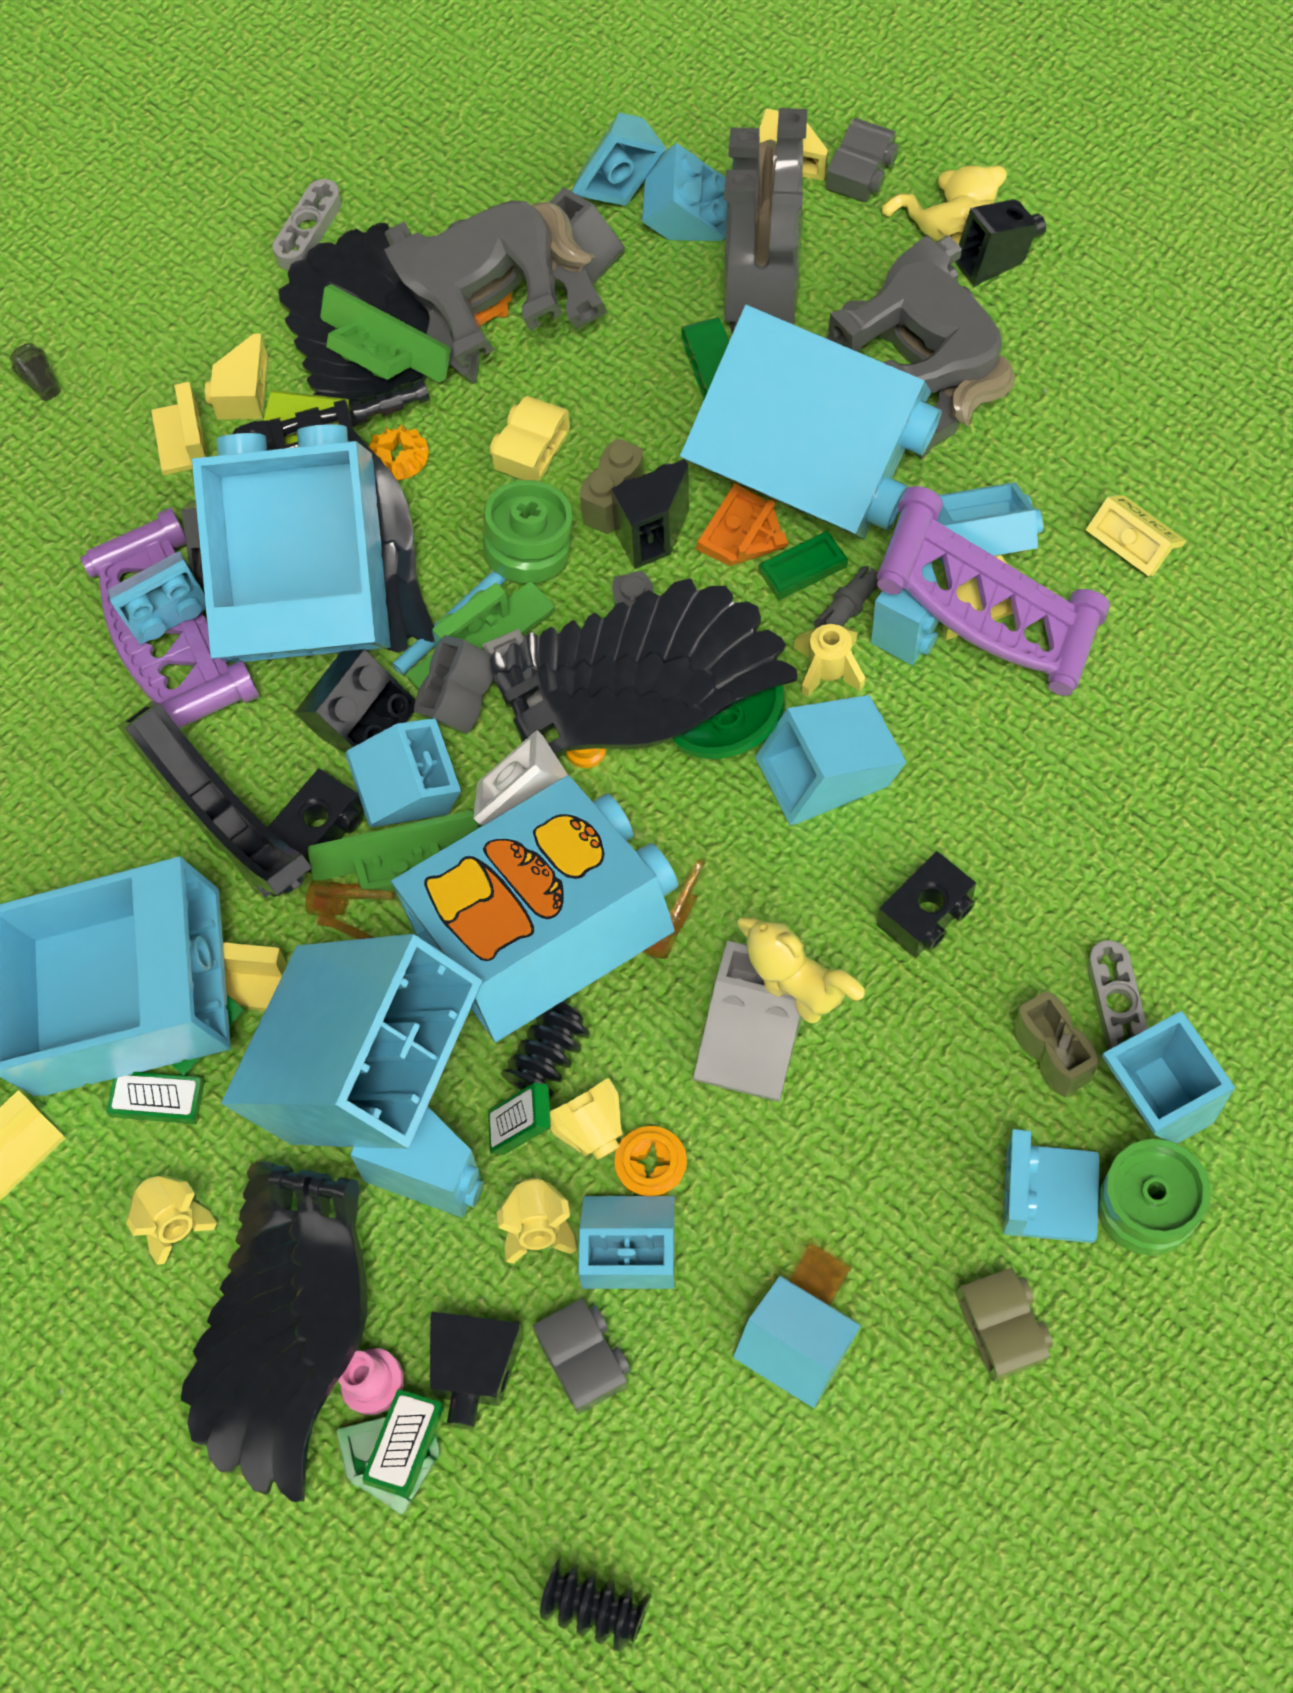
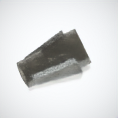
(35, 370)

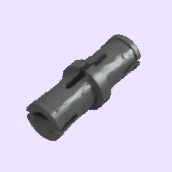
(849, 599)

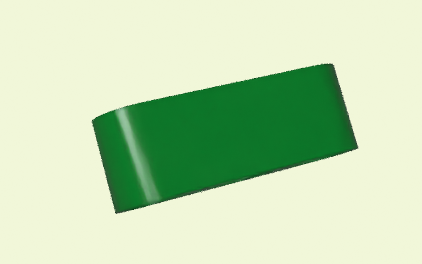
(704, 346)

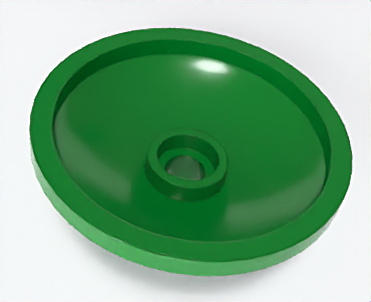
(736, 728)

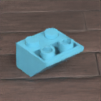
(685, 198)
(158, 598)
(404, 774)
(627, 1242)

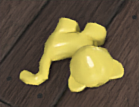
(963, 190)
(786, 970)

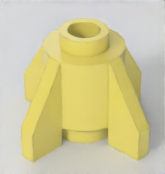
(829, 656)
(590, 1121)
(165, 1214)
(535, 1219)

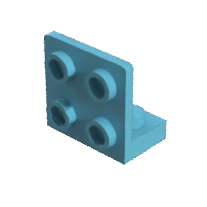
(1050, 1191)

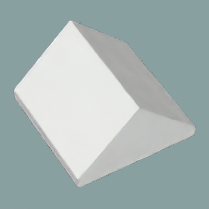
(517, 778)

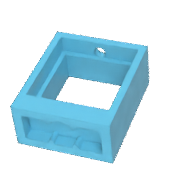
(993, 518)

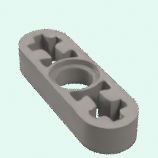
(307, 210)
(1128, 987)

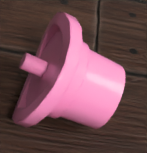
(371, 1381)

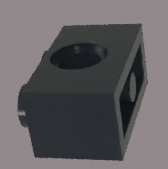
(318, 799)
(933, 882)

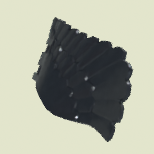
(641, 670)
(281, 1327)

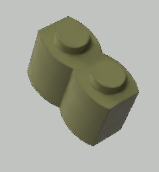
(617, 463)
(1063, 1052)
(1003, 1324)

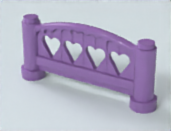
(1068, 624)
(210, 682)

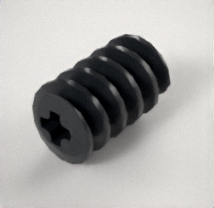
(546, 1048)
(593, 1606)

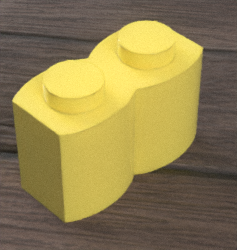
(530, 439)

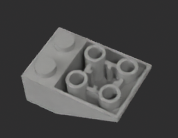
(747, 1031)

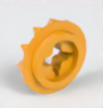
(408, 461)
(637, 1146)

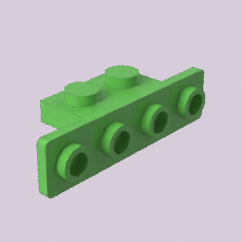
(379, 339)
(487, 618)
(388, 852)

